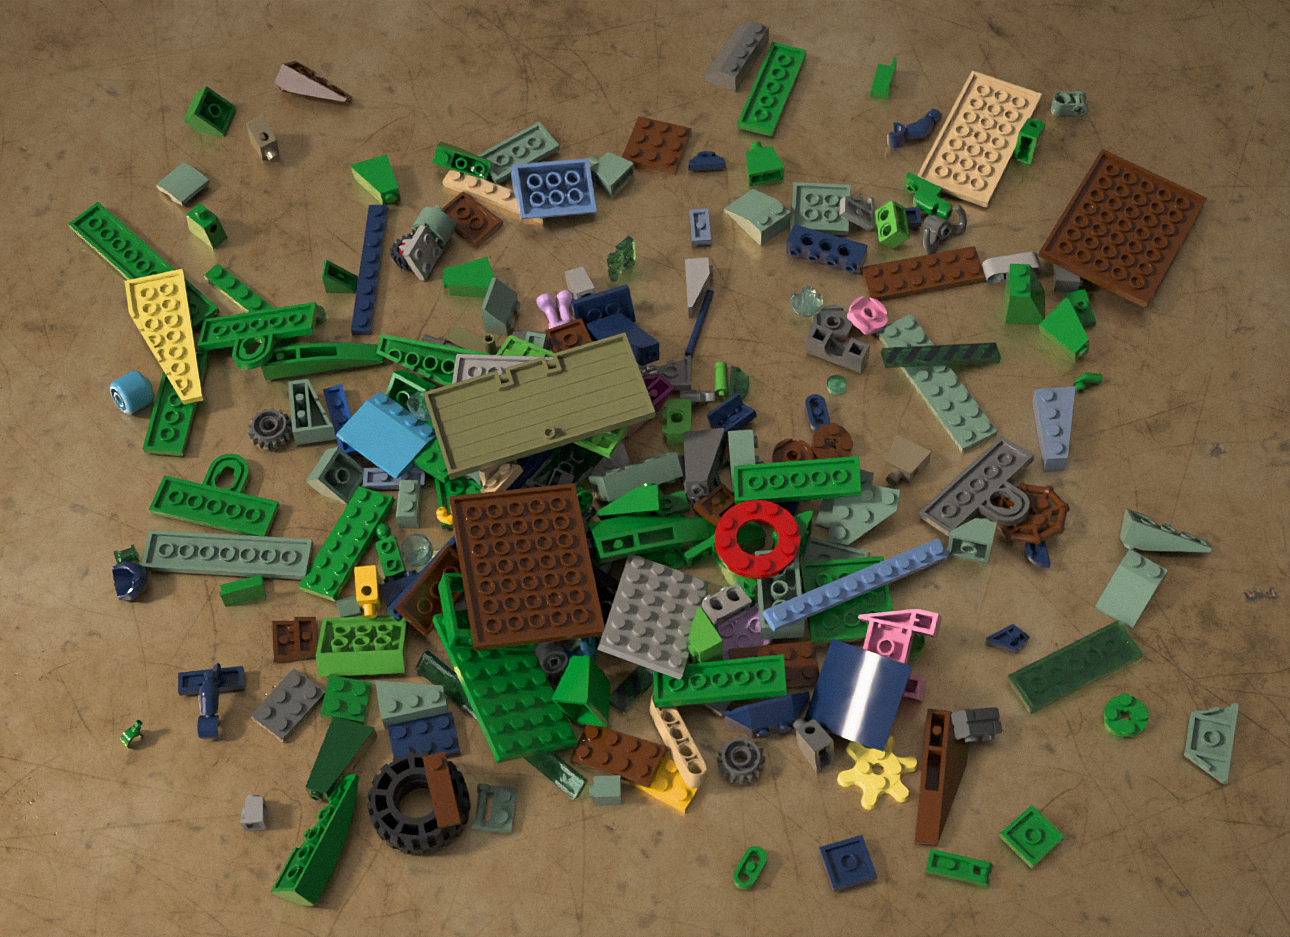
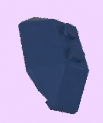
(768, 716)

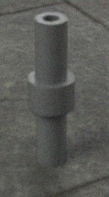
(427, 338)

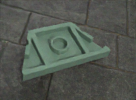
(1211, 740)

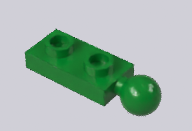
(389, 552)

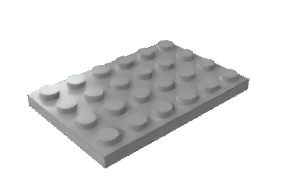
(653, 616)

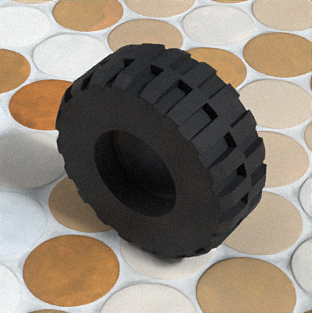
(409, 833)

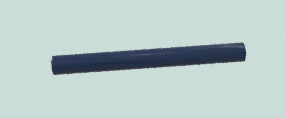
(699, 323)

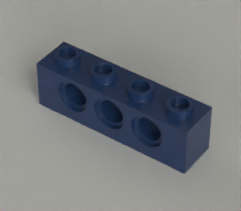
(826, 249)

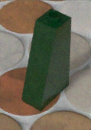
(338, 756)

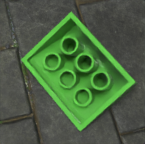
(362, 646)

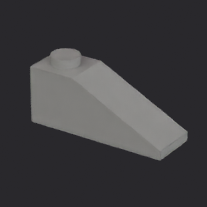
(697, 281)

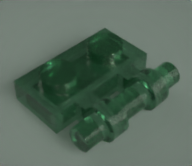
(622, 259)

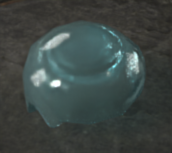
(416, 550)

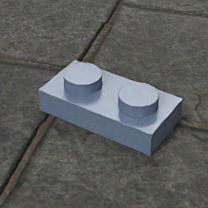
(700, 226)

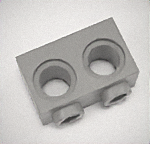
(725, 606)

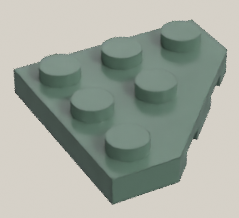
(860, 514)

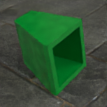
(1024, 296)
(584, 693)

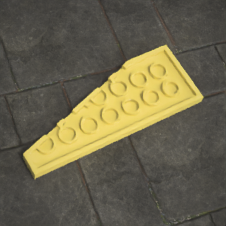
(164, 319)

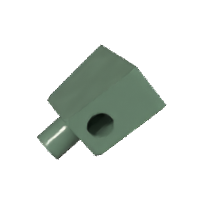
(611, 172)

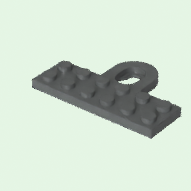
(978, 485)

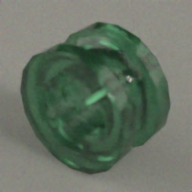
(322, 316)

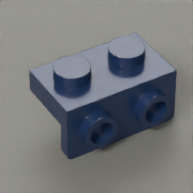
(731, 415)
(394, 587)

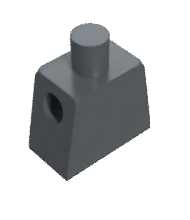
(815, 744)

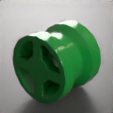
(584, 497)

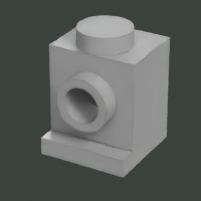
(254, 813)

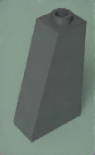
(702, 458)

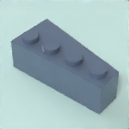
(1053, 422)

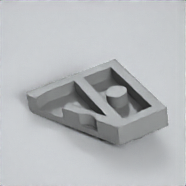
(858, 211)

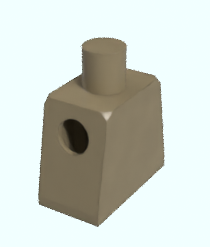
(263, 139)
(905, 460)

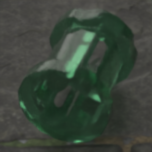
(129, 555)

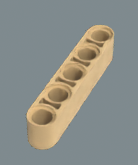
(679, 744)

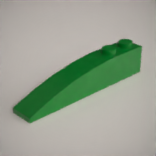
(425, 358)
(314, 861)

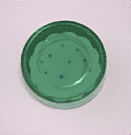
(836, 384)

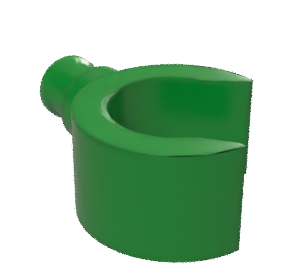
(131, 733)

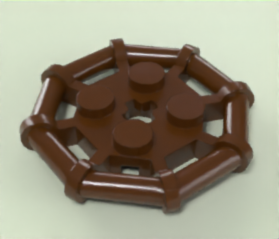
(1041, 519)

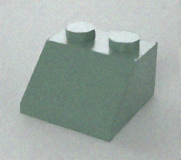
(499, 308)
(336, 475)
(972, 540)

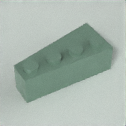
(619, 482)

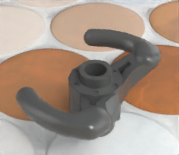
(938, 228)

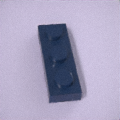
(230, 679)

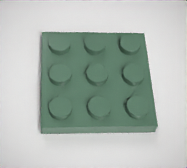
(818, 207)

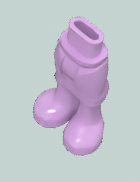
(562, 300)

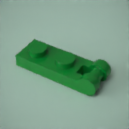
(958, 867)

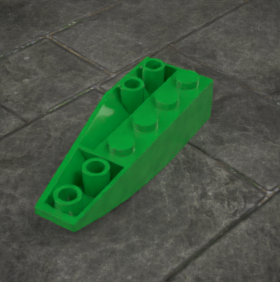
(313, 356)
(642, 535)

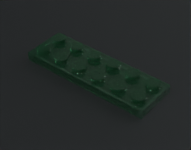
(1074, 666)

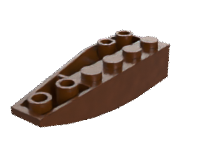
(941, 774)

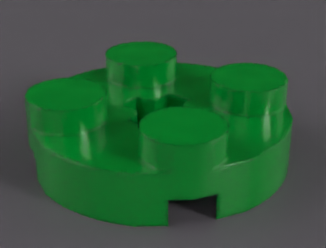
(1125, 704)

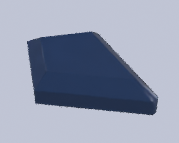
(1009, 638)

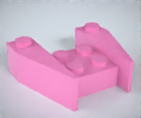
(892, 637)

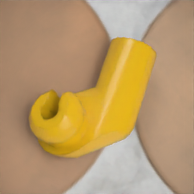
(444, 516)

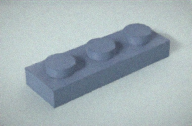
(380, 480)

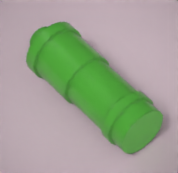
(721, 380)

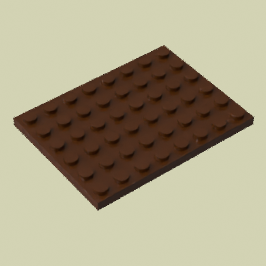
(1122, 228)
(525, 566)

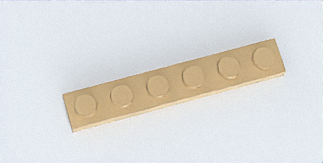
(484, 191)

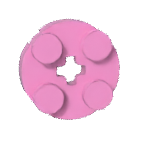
(867, 324)

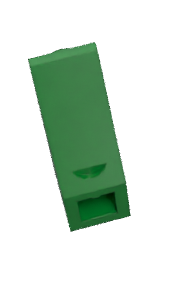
(461, 160)

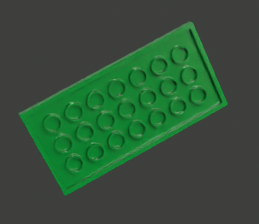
(509, 698)

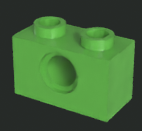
(677, 411)

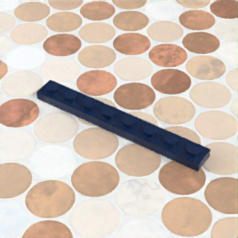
(369, 270)

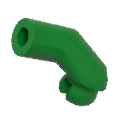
(1086, 378)

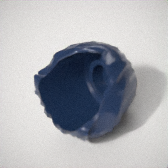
(129, 580)

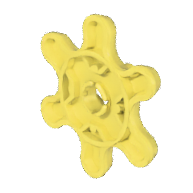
(873, 784)

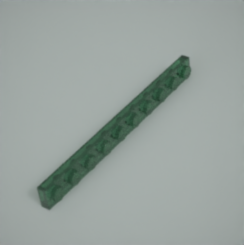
(547, 763)

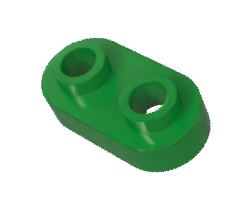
(750, 869)

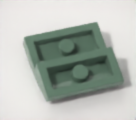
(182, 183)

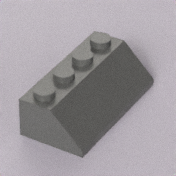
(738, 55)

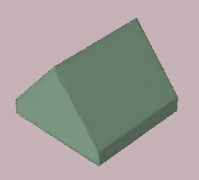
(348, 606)

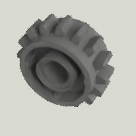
(268, 438)
(741, 748)

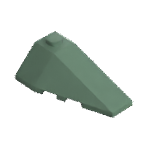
(1144, 534)

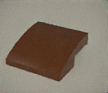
(715, 504)
(294, 639)

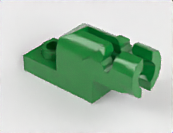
(927, 196)

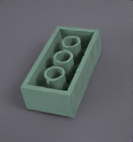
(775, 591)

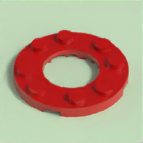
(757, 566)

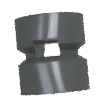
(551, 656)

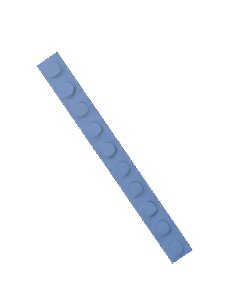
(855, 584)

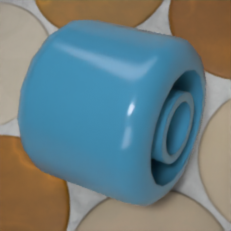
(132, 392)

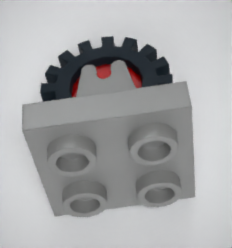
(416, 252)

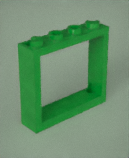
(457, 637)

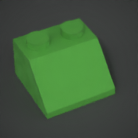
(704, 641)

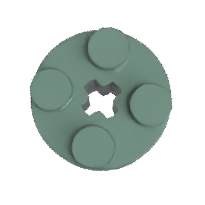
(437, 222)

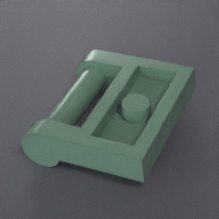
(502, 808)

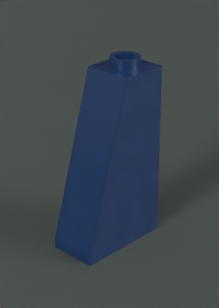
(642, 344)

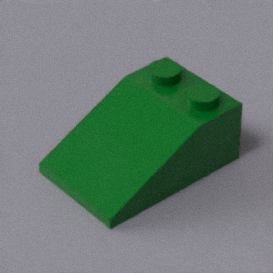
(640, 501)

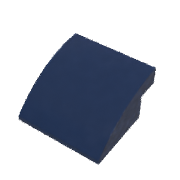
(858, 694)

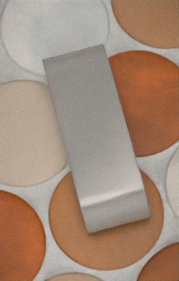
(997, 268)

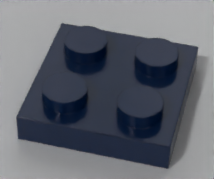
(847, 863)

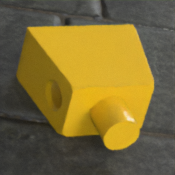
(368, 590)

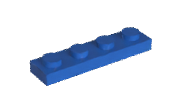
(339, 414)

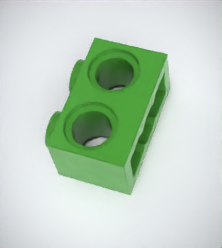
(892, 224)

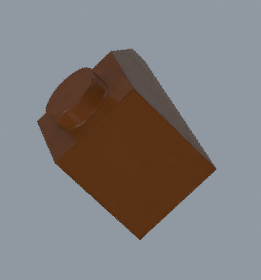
(441, 790)

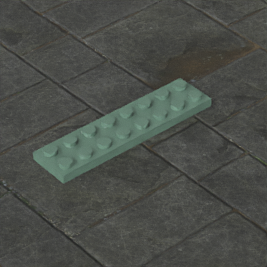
(940, 388)
(227, 554)

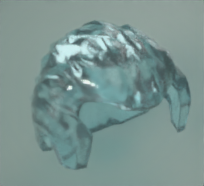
(806, 303)
(418, 406)

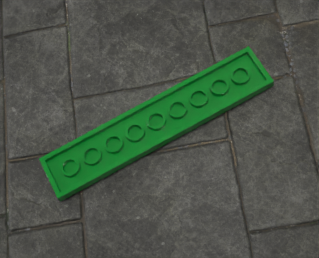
(133, 256)

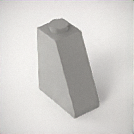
(579, 283)

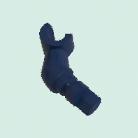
(915, 130)
(208, 703)

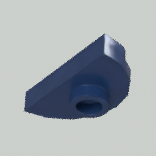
(706, 161)
(1038, 554)

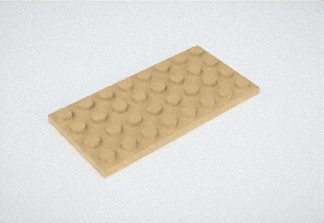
(979, 138)

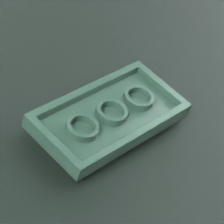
(524, 147)

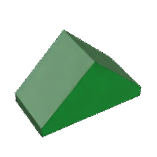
(338, 279)

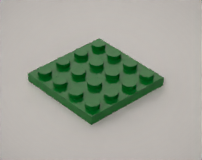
(842, 620)

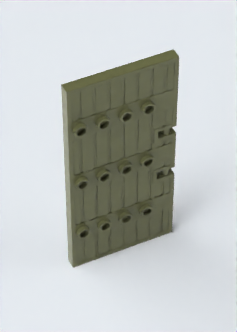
(539, 408)

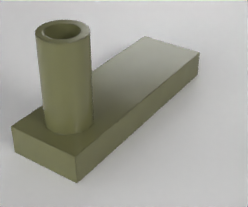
(468, 340)

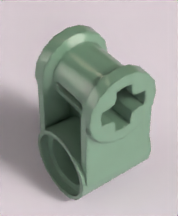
(1068, 104)

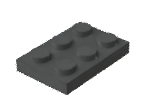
(288, 705)

